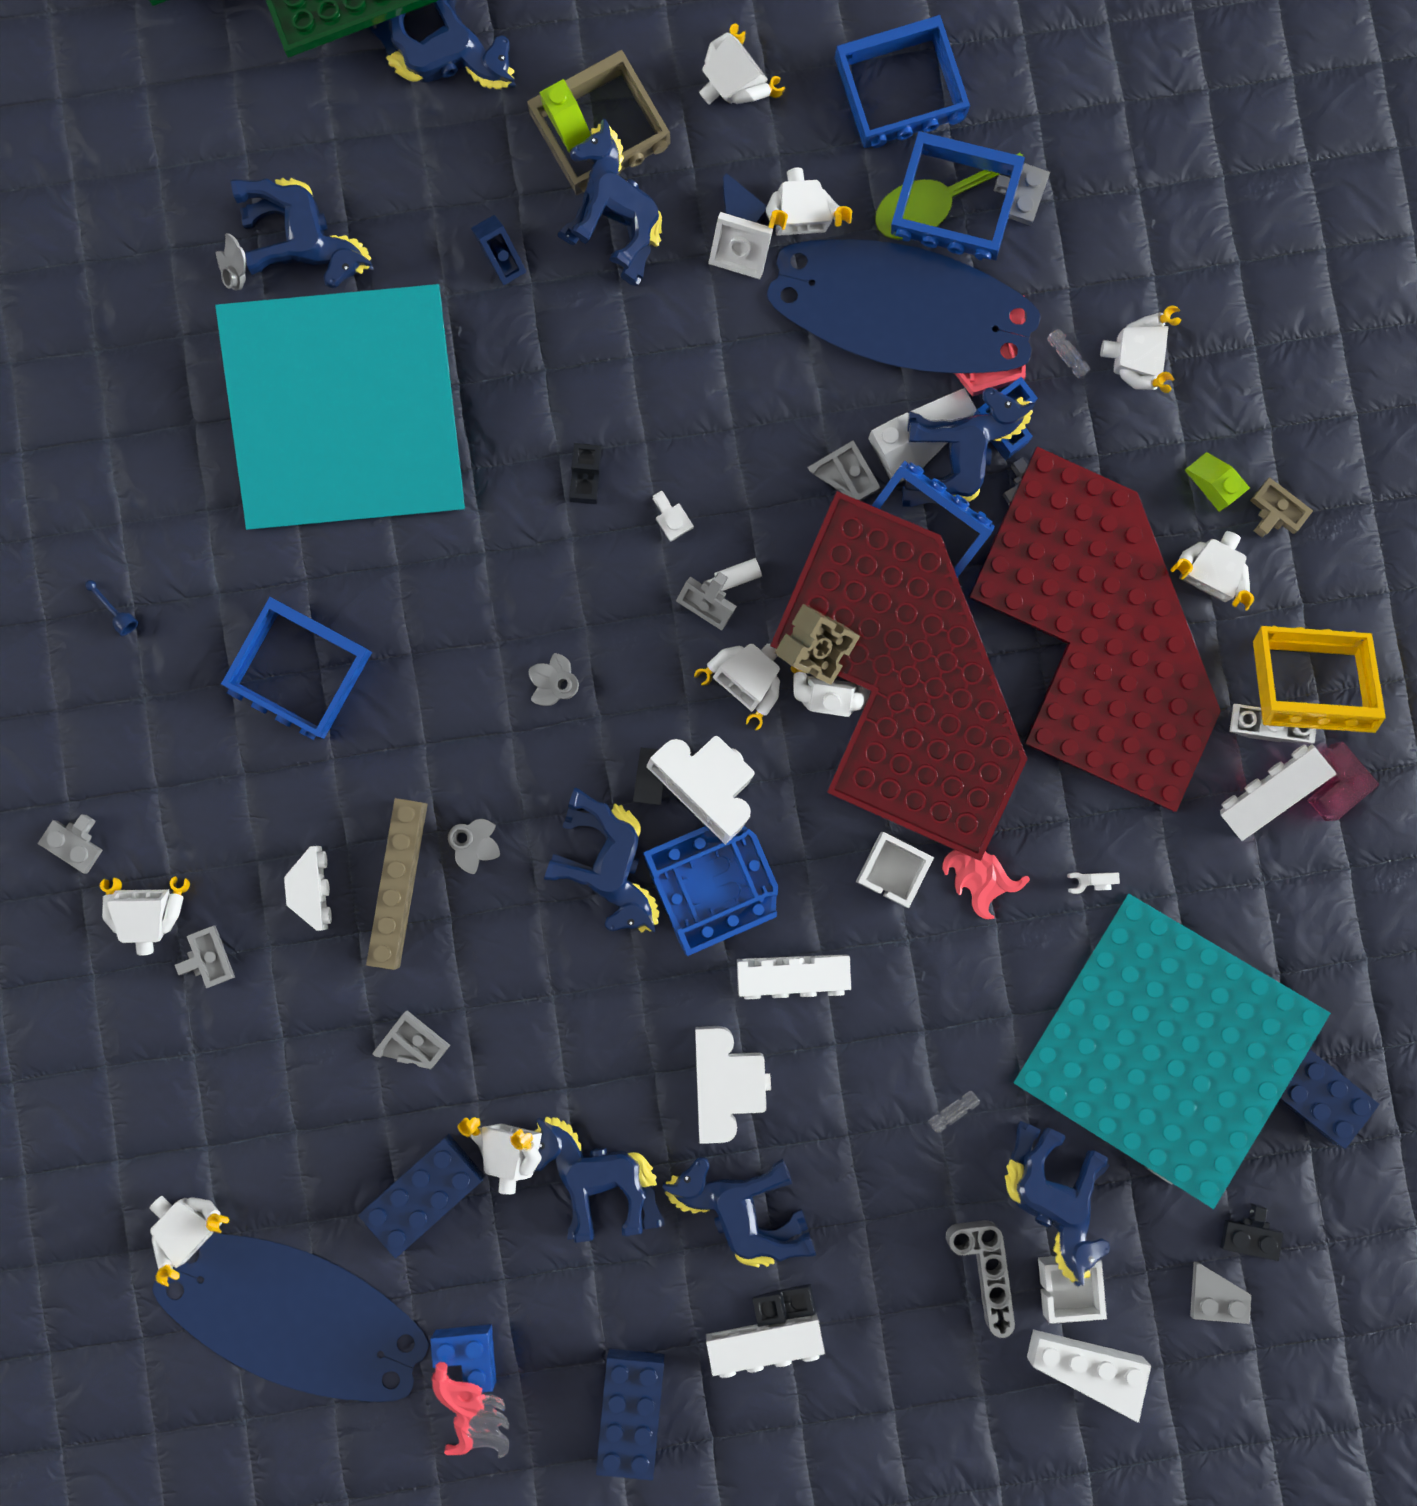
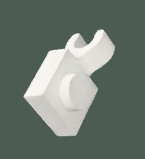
(673, 519)
(1101, 881)

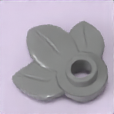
(232, 263)
(549, 679)
(478, 844)

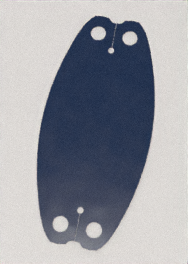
(904, 306)
(294, 1319)

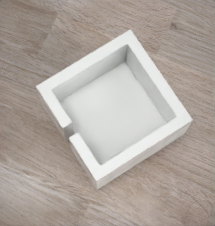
(895, 869)
(1064, 1300)

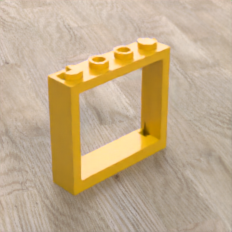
(1319, 715)

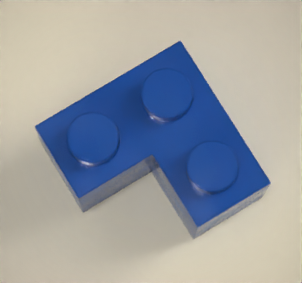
(1009, 447)
(470, 1348)

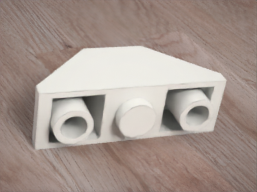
(1248, 723)
(308, 889)

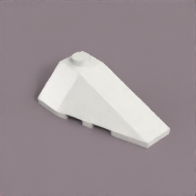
(891, 438)

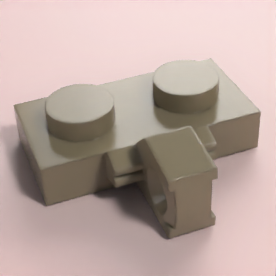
(1278, 508)

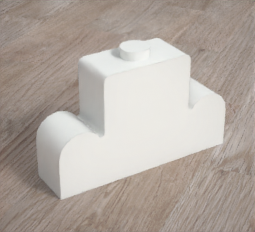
(706, 783)
(726, 1084)

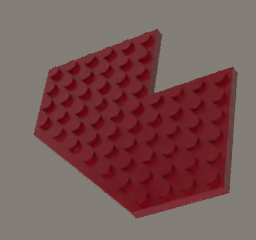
(1131, 682)
(936, 729)

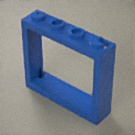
(893, 41)
(968, 155)
(956, 505)
(251, 647)

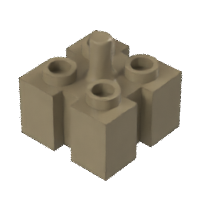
(817, 644)

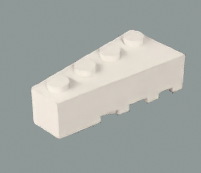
(793, 975)
(1097, 1371)

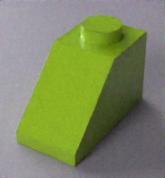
(565, 114)
(1217, 480)

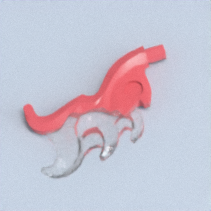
(476, 1417)

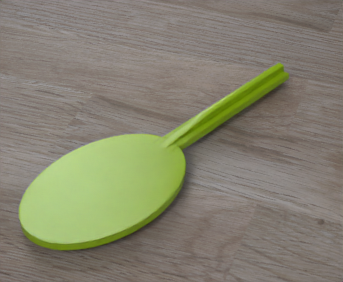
(927, 202)

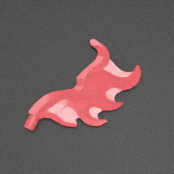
(983, 878)

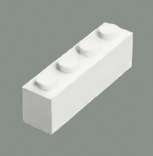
(1277, 791)
(756, 1347)

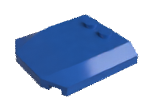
(712, 886)

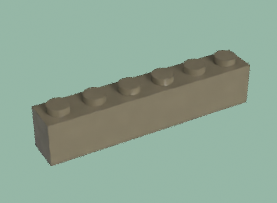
(396, 884)

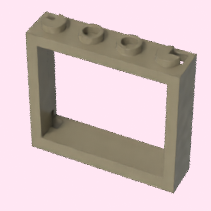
(588, 81)

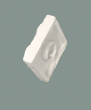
(740, 245)

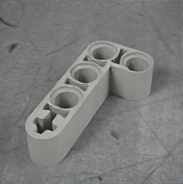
(988, 1278)

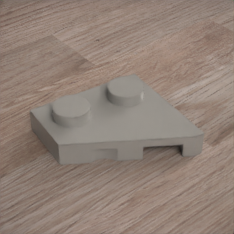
(847, 472)
(412, 1043)
(1217, 1298)

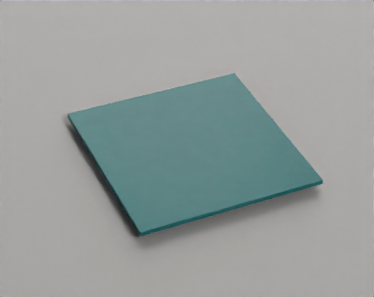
(341, 406)
(1172, 1050)

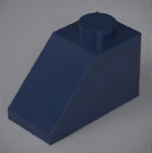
(741, 202)
(498, 249)

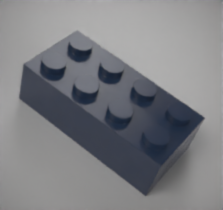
(1327, 1101)
(422, 1196)
(630, 1414)

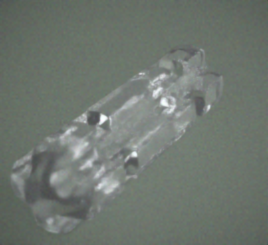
(1068, 353)
(954, 1112)

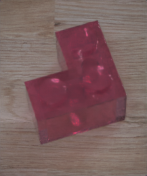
(1346, 787)

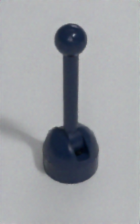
(122, 622)

